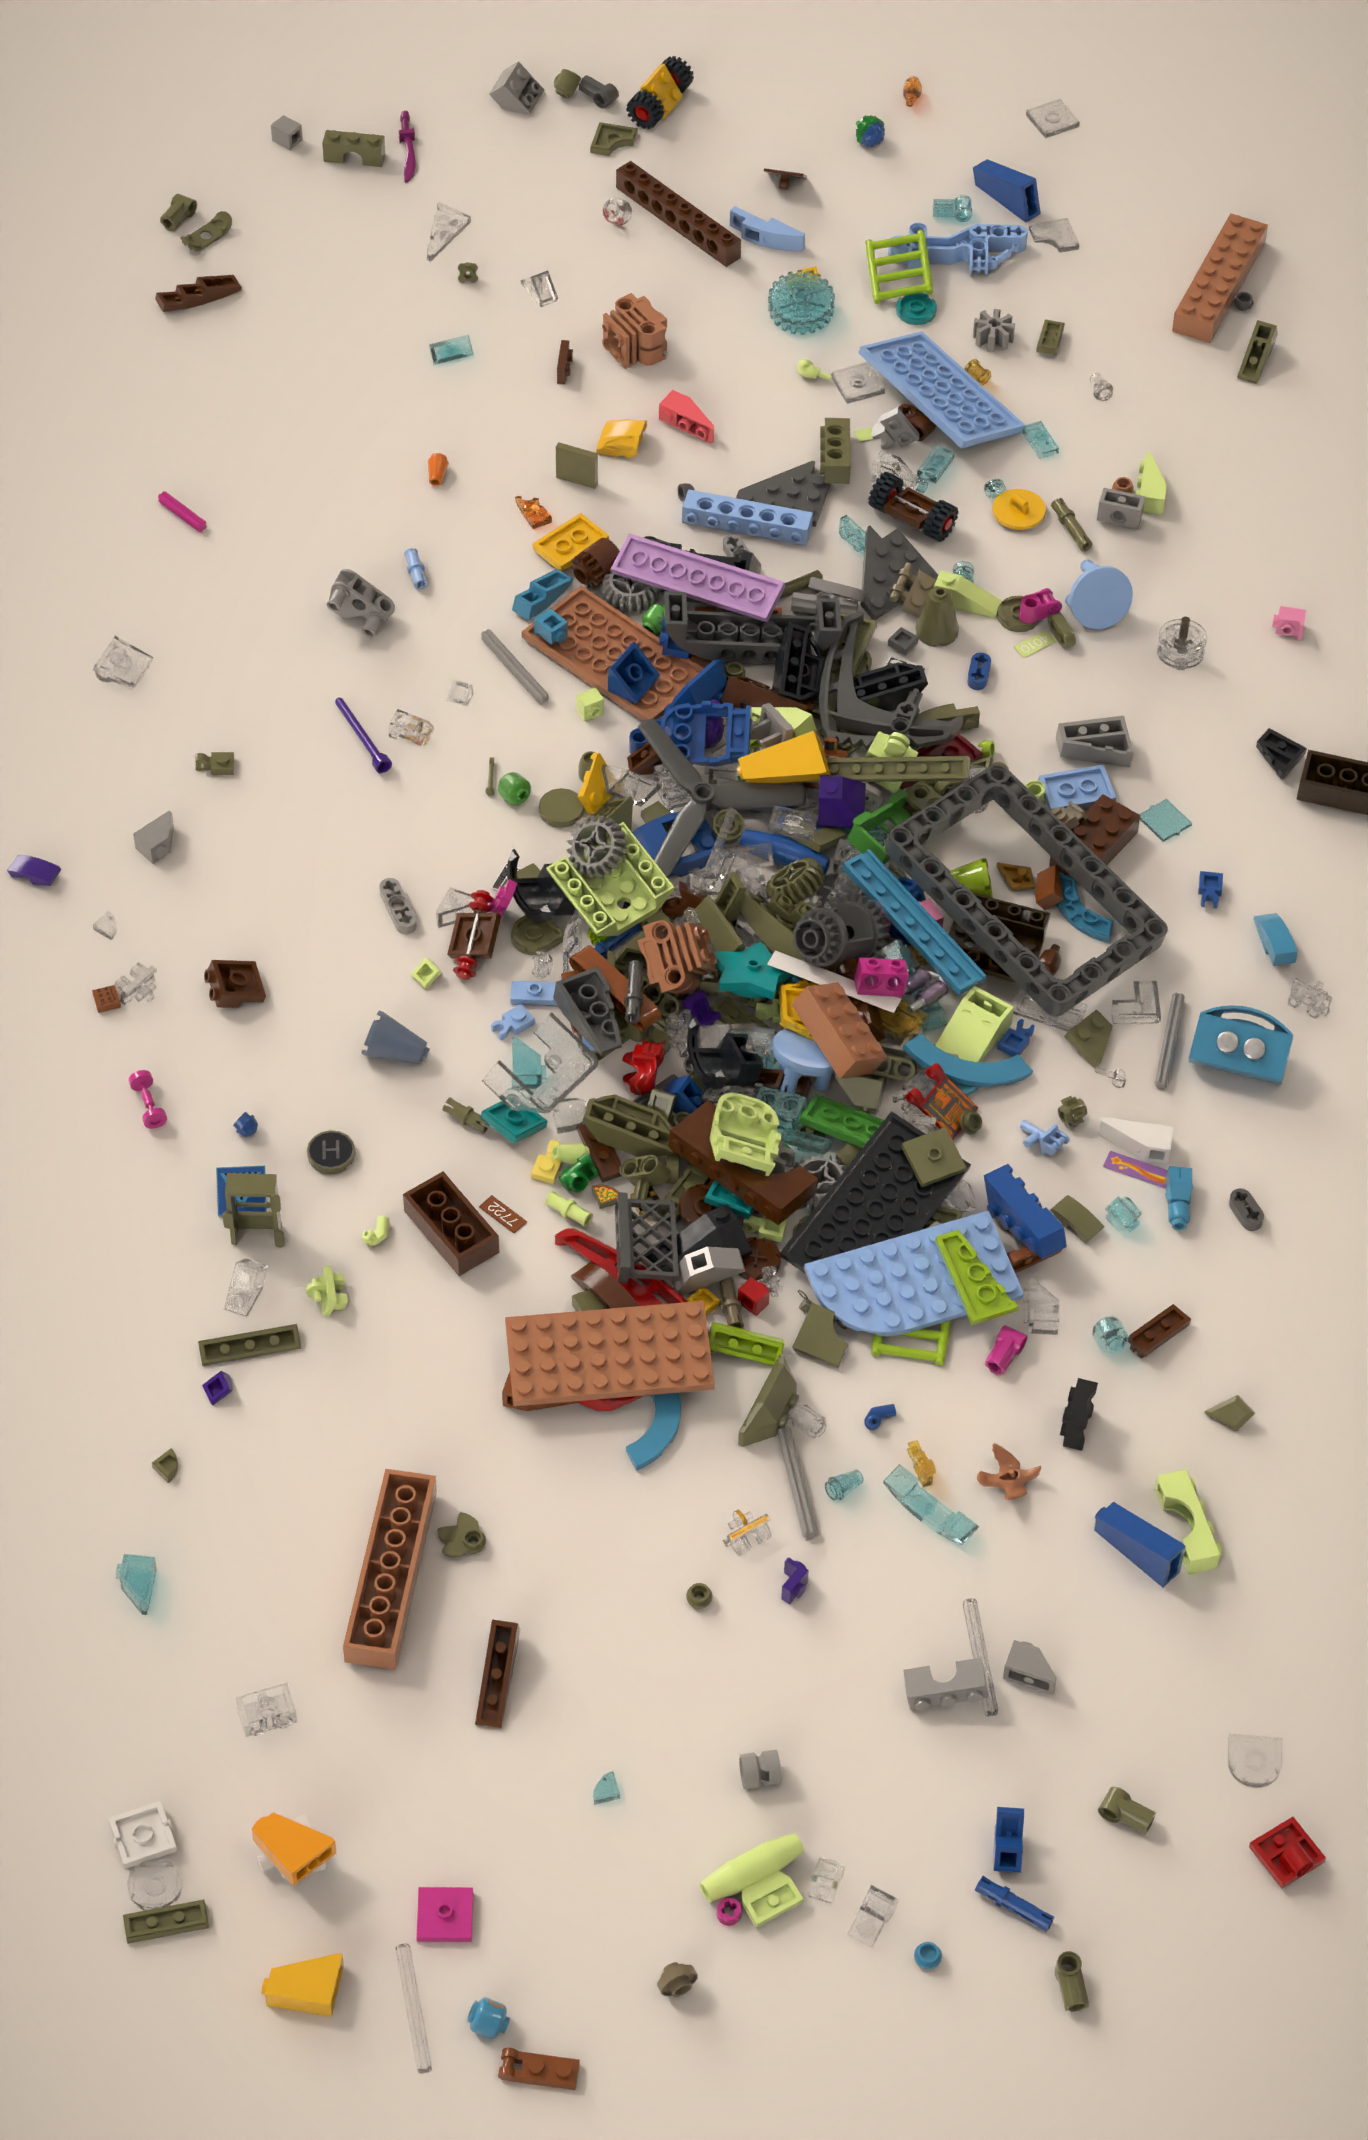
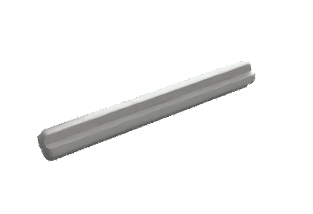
(514, 666)
(1169, 1040)
(797, 1482)

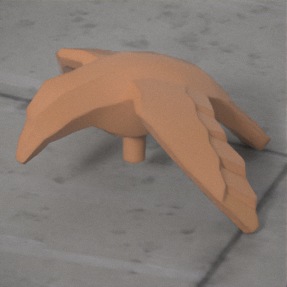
(1009, 1475)

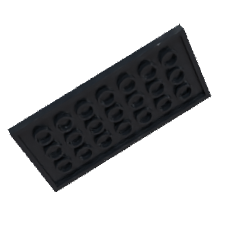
(870, 1200)

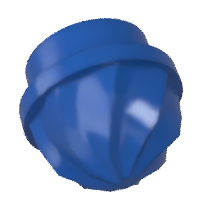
(246, 1125)

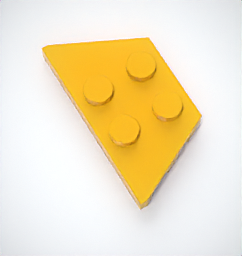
(789, 1017)

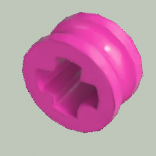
(724, 1918)

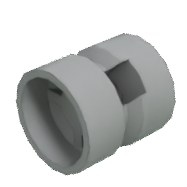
(760, 1769)

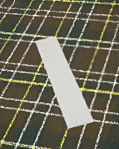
(822, 976)

